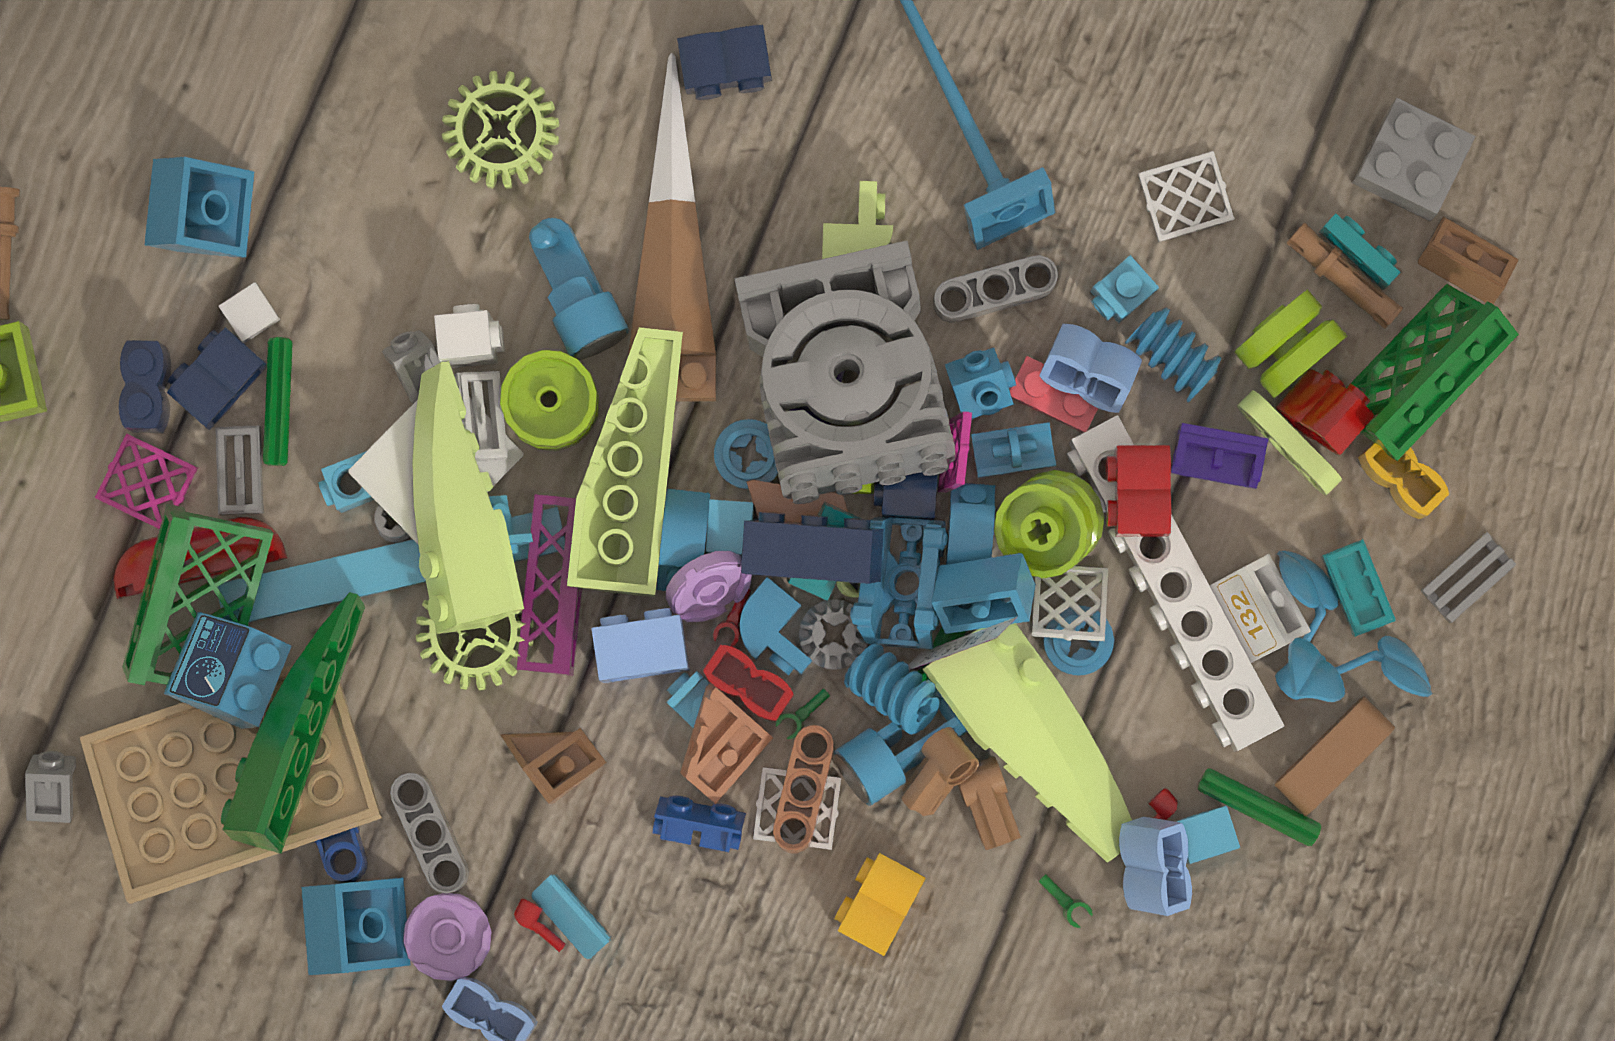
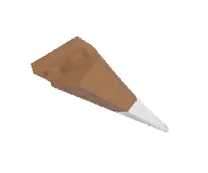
(671, 270)

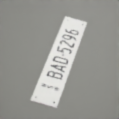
(960, 644)

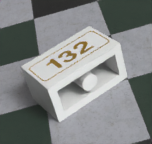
(1260, 608)

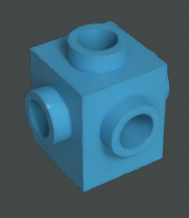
(981, 382)

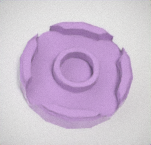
(707, 585)
(447, 936)

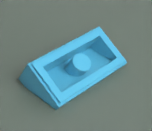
(571, 916)

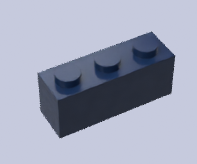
(812, 548)

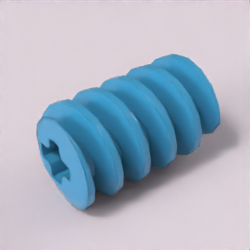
(1175, 352)
(893, 689)

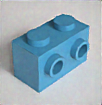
(983, 593)

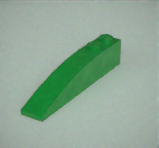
(289, 735)

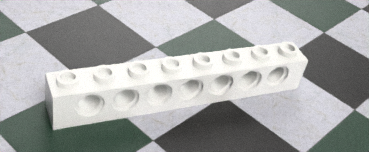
(1259, 715)

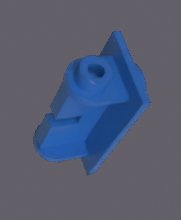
(719, 823)

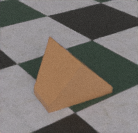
(555, 760)

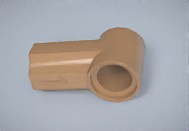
(944, 766)
(987, 799)

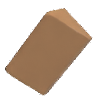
(1467, 261)

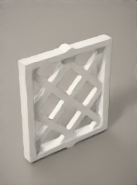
(1219, 187)
(1068, 632)
(762, 804)

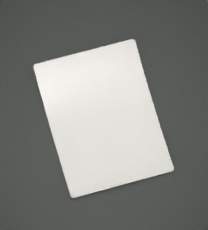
(388, 468)

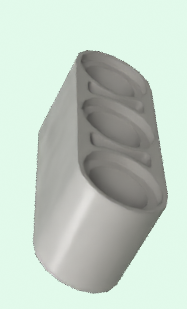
(1010, 273)
(413, 817)

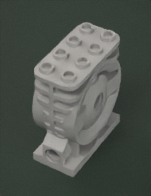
(838, 309)

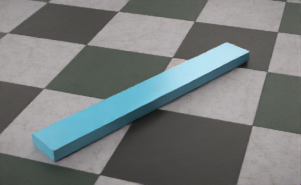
(358, 573)

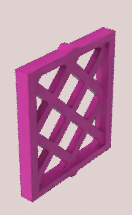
(115, 468)
(955, 476)

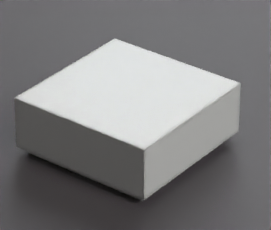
(249, 312)

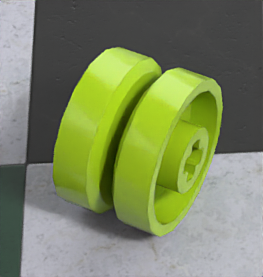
(1290, 343)
(554, 426)
(1051, 522)

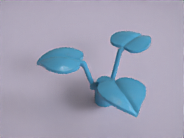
(1308, 671)

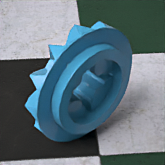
(738, 436)
(1083, 661)

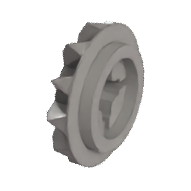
(812, 633)

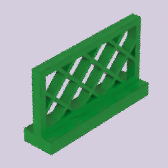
(1439, 378)
(163, 580)

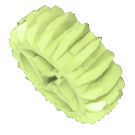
(513, 115)
(456, 664)

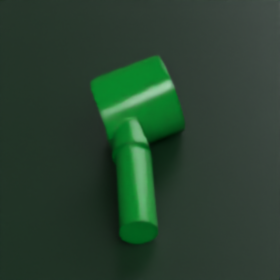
(804, 712)
(1064, 900)

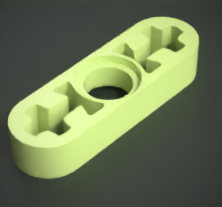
(1289, 442)

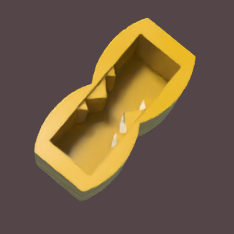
(1412, 485)
(880, 903)

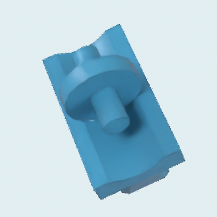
(1013, 450)

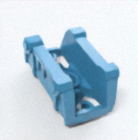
(879, 597)

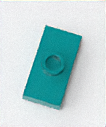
(1358, 588)

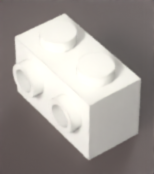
(468, 337)

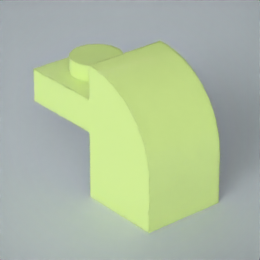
(849, 238)

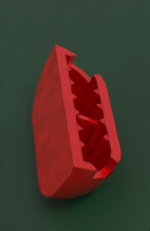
(135, 562)

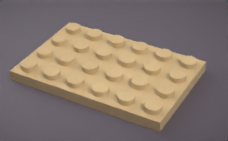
(175, 768)

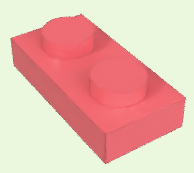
(1058, 405)

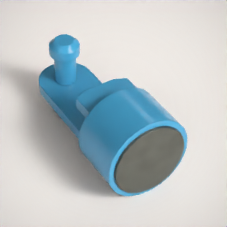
(584, 313)
(872, 767)

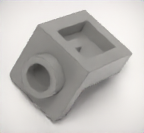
(410, 357)
(50, 787)

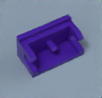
(1219, 455)

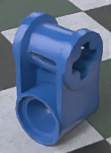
(334, 844)

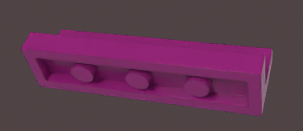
(569, 598)

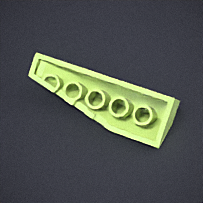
(627, 476)
(458, 532)
(1026, 718)

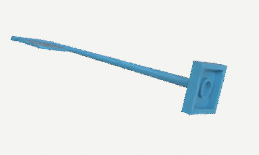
(1007, 204)

